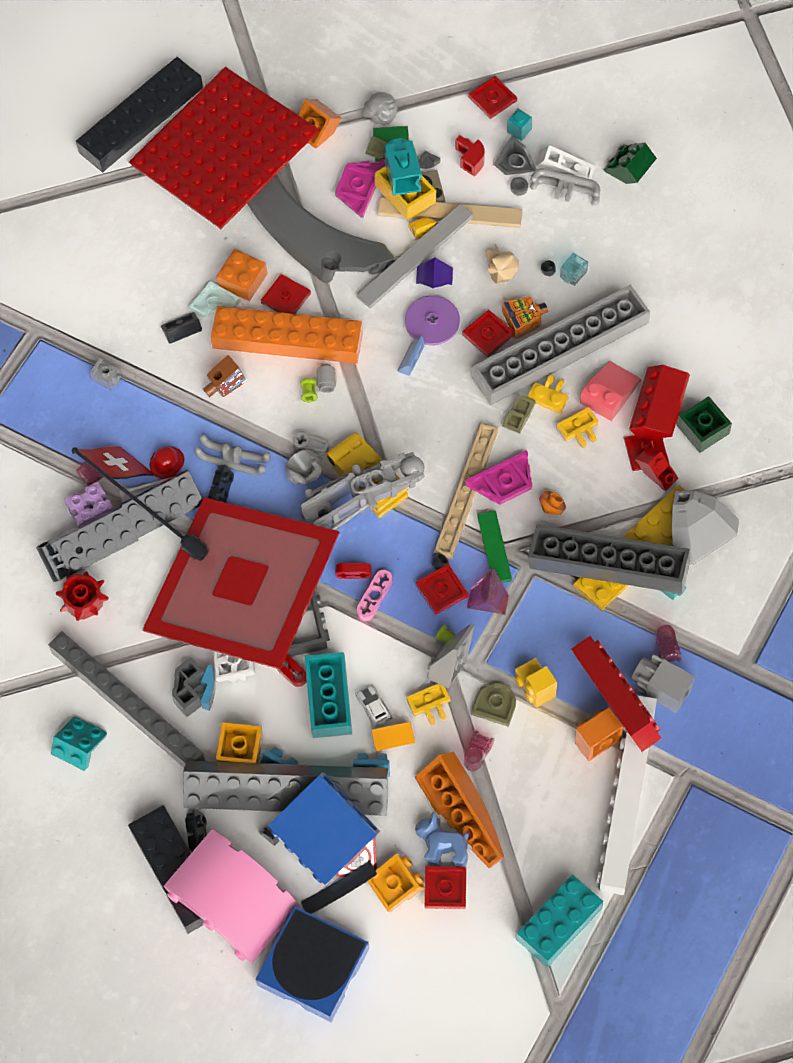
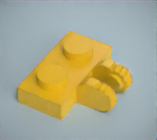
(547, 397)
(578, 424)
(429, 699)

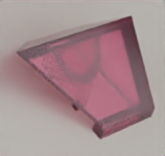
(489, 594)

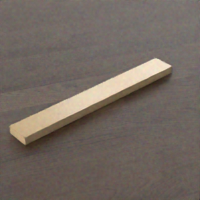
(481, 214)
(464, 495)

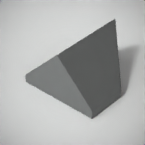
(514, 158)

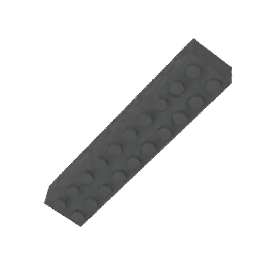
(277, 785)

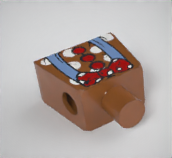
(224, 378)

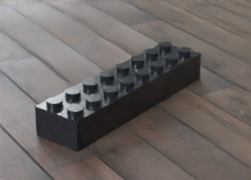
(139, 114)

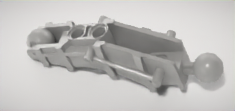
(410, 466)

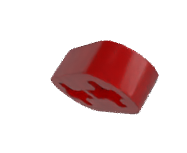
(353, 571)
(288, 673)

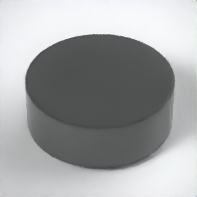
(519, 186)

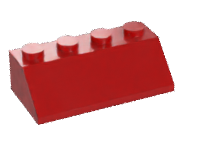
(659, 402)

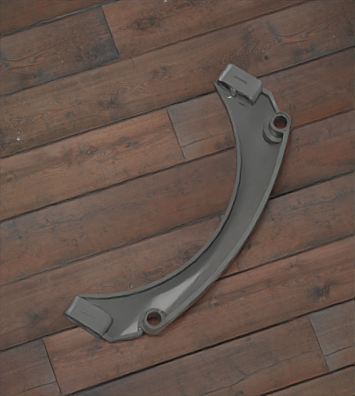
(311, 240)

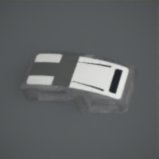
(373, 705)

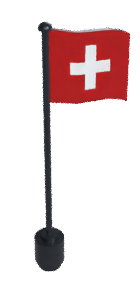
(116, 463)

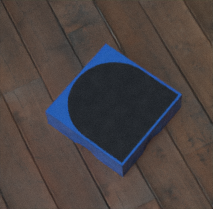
(312, 963)

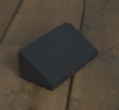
(181, 327)

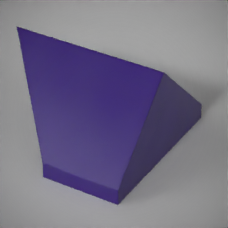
(434, 273)

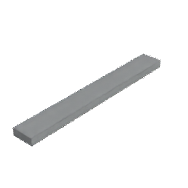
(415, 256)

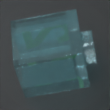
(573, 269)

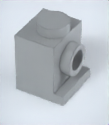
(105, 374)

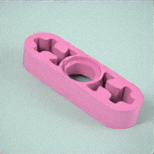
(374, 603)

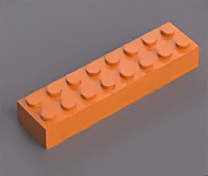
(287, 334)

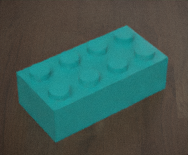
(328, 695)
(559, 920)

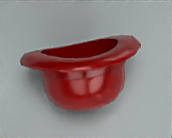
(166, 462)

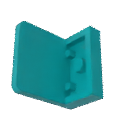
(76, 742)

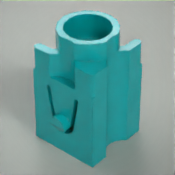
(402, 166)

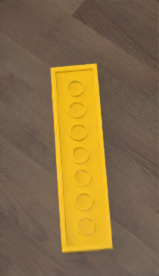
(652, 528)

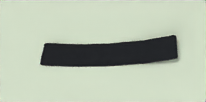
(339, 888)

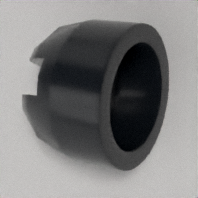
(545, 267)
(439, 561)

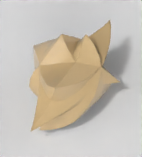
(501, 265)

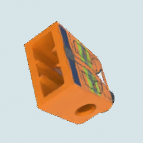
(523, 315)

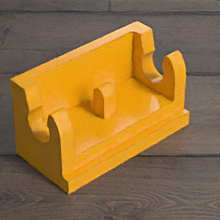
(393, 736)

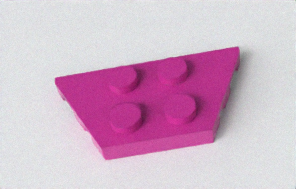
(358, 185)
(504, 479)

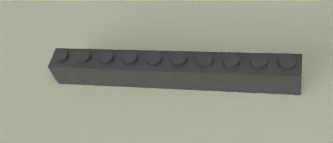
(124, 700)

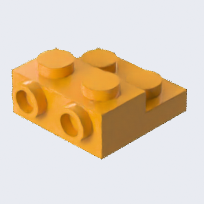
(396, 882)

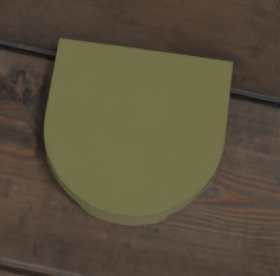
(495, 704)

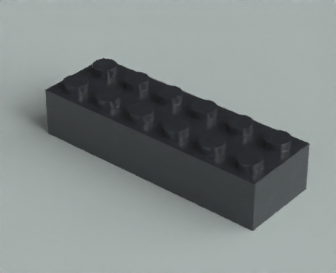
(165, 853)

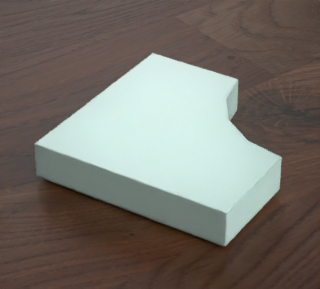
(211, 297)

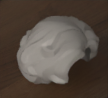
(380, 108)
(303, 467)

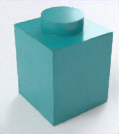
(519, 124)

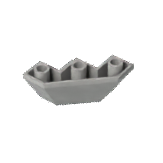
(701, 523)

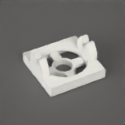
(222, 675)

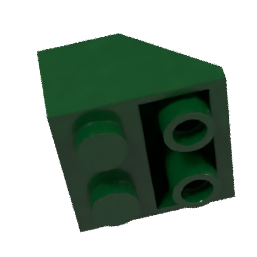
(630, 162)

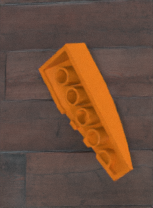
(459, 802)

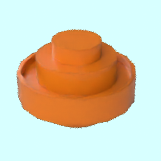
(552, 503)

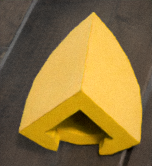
(421, 226)

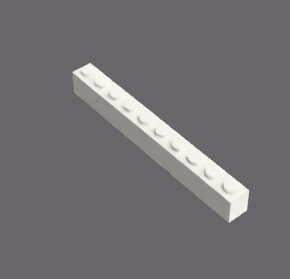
(625, 812)

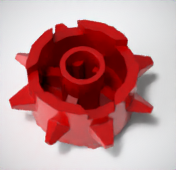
(91, 599)

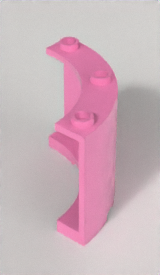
(231, 895)

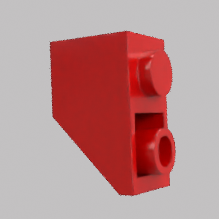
(657, 468)

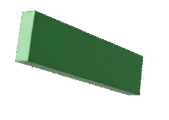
(494, 545)

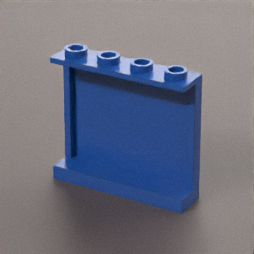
(323, 828)

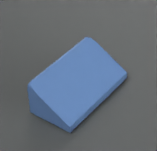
(411, 356)

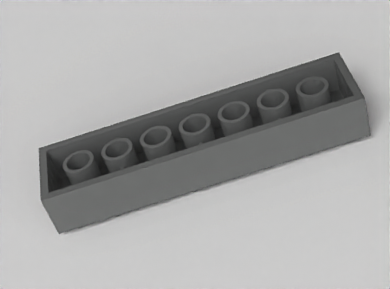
(609, 559)

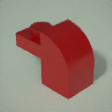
(473, 155)

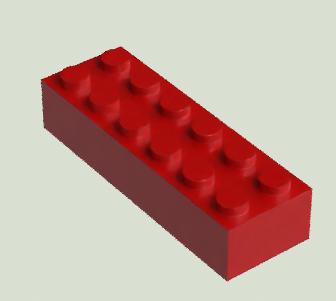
(617, 692)

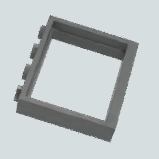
(313, 645)

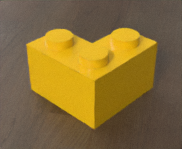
(536, 682)

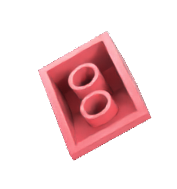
(609, 390)

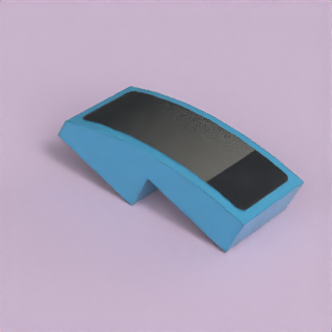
(208, 683)

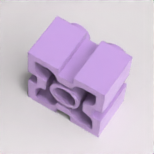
(88, 504)

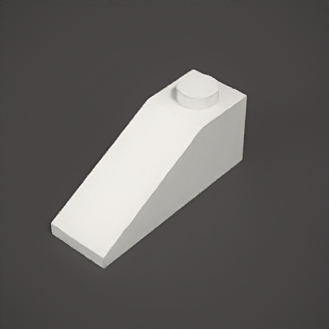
(560, 161)

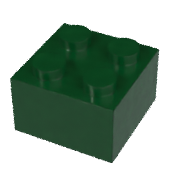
(704, 424)

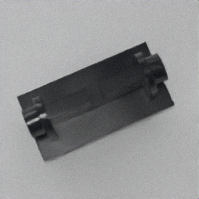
(223, 479)
(196, 823)

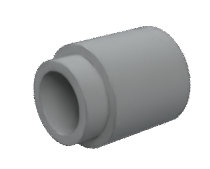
(326, 378)

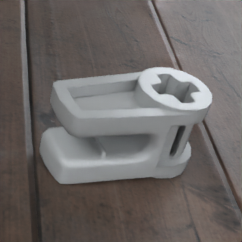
(310, 442)

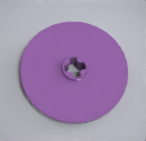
(445, 317)

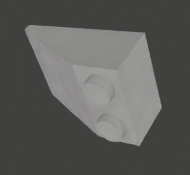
(451, 658)

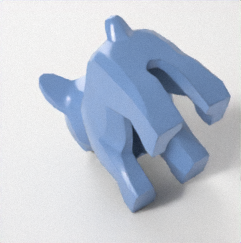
(442, 842)

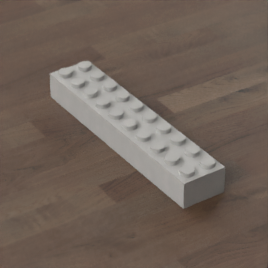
(560, 344)

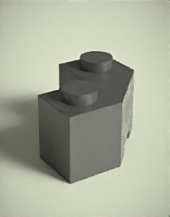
(187, 678)

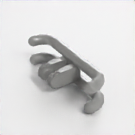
(566, 181)
(232, 457)

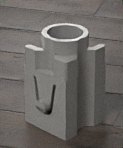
(663, 682)

